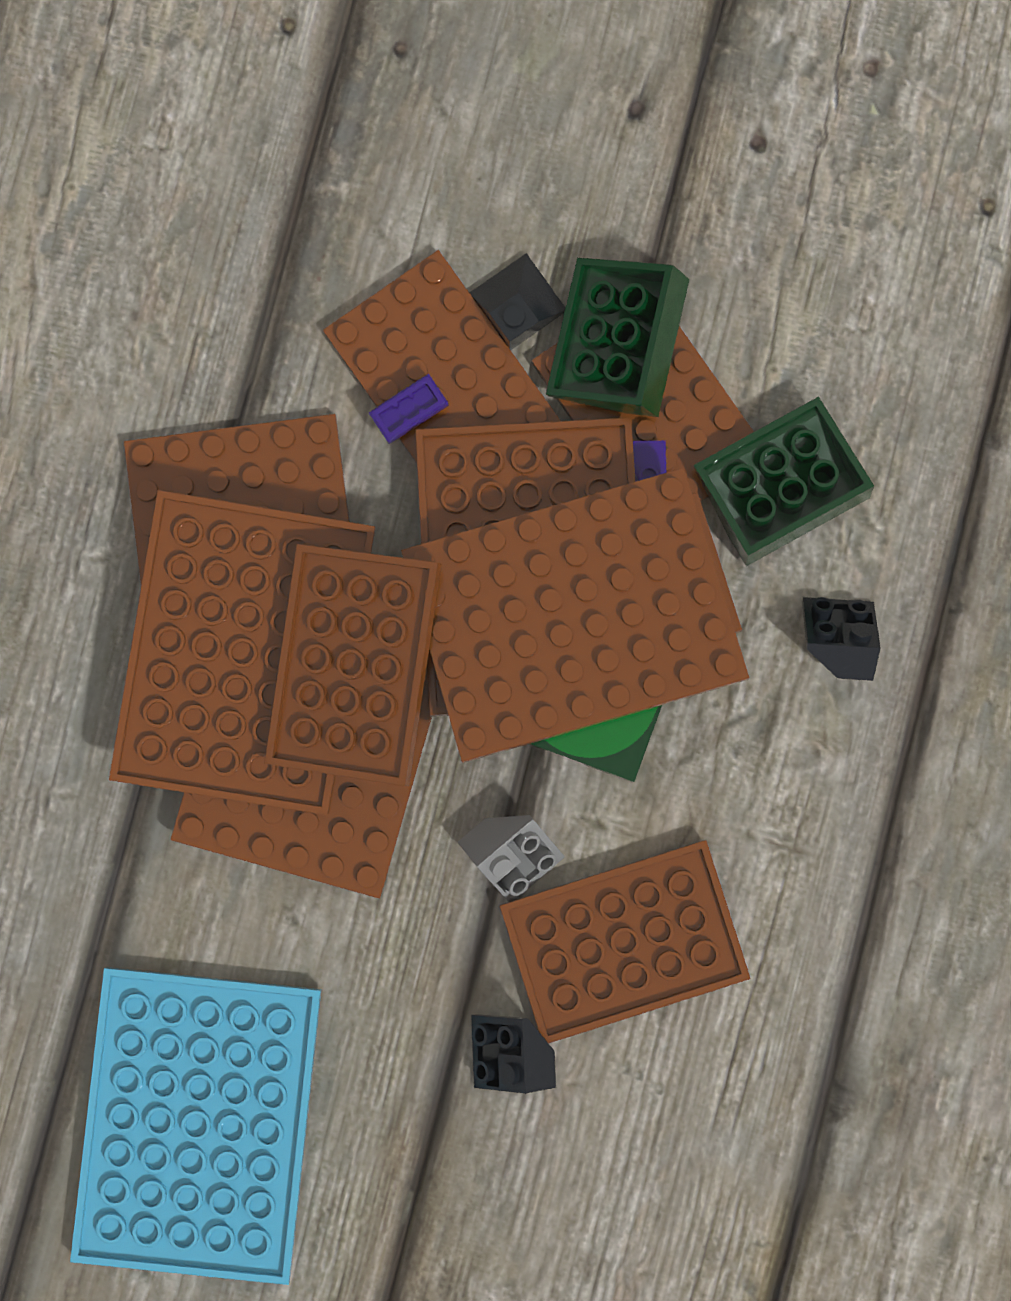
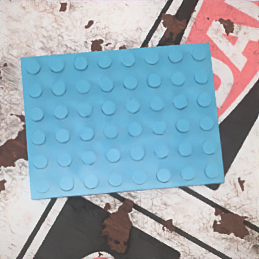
(196, 1126)

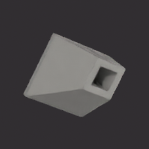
(511, 853)

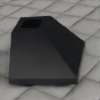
(842, 636)
(511, 1055)

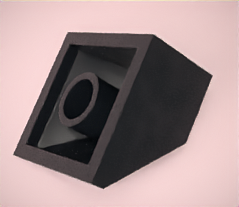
(518, 301)

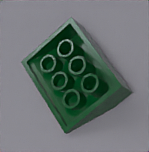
(618, 335)
(783, 481)

